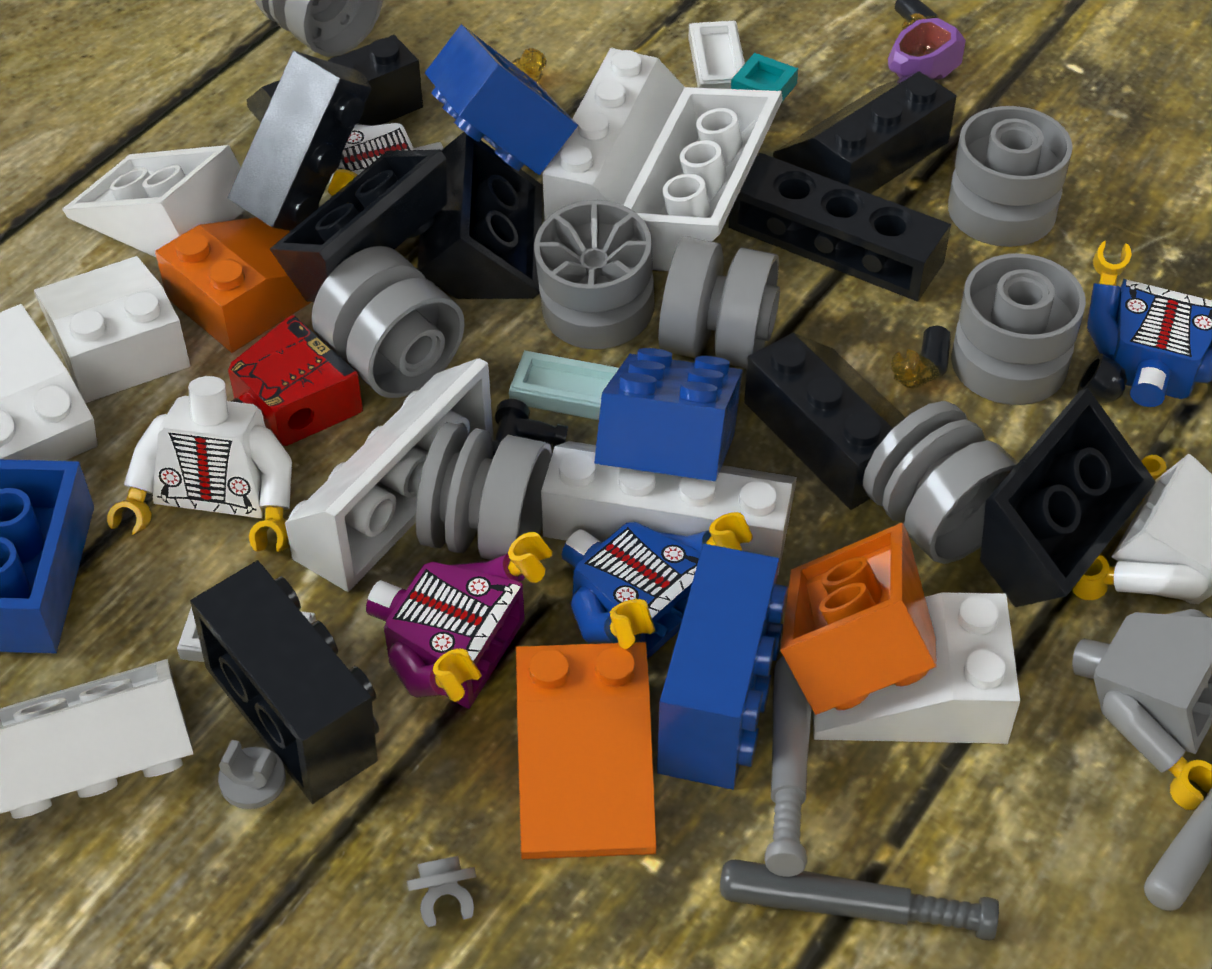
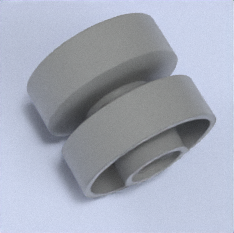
(1009, 175)
(595, 274)
(702, 300)
(387, 321)
(1017, 328)

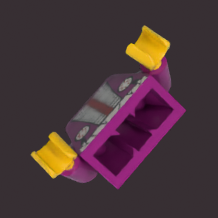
(457, 620)

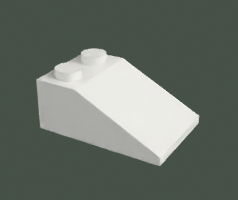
(160, 196)
(114, 328)
(38, 399)
(961, 700)

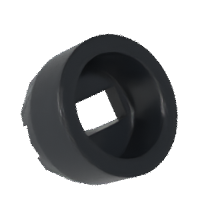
(1104, 379)

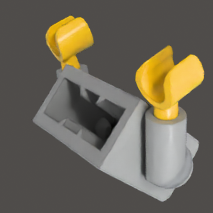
(1158, 691)

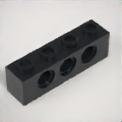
(840, 227)

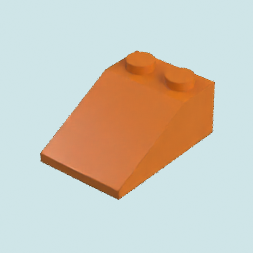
(229, 279)
(858, 622)
(585, 751)

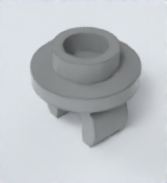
(250, 776)
(442, 879)

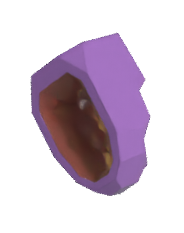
(927, 47)

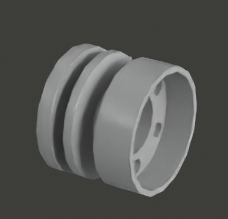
(324, 25)
(937, 478)
(473, 491)

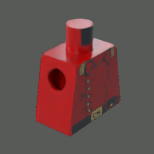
(295, 382)

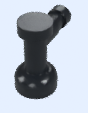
(514, 420)

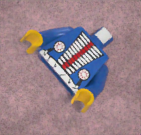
(1151, 333)
(640, 579)

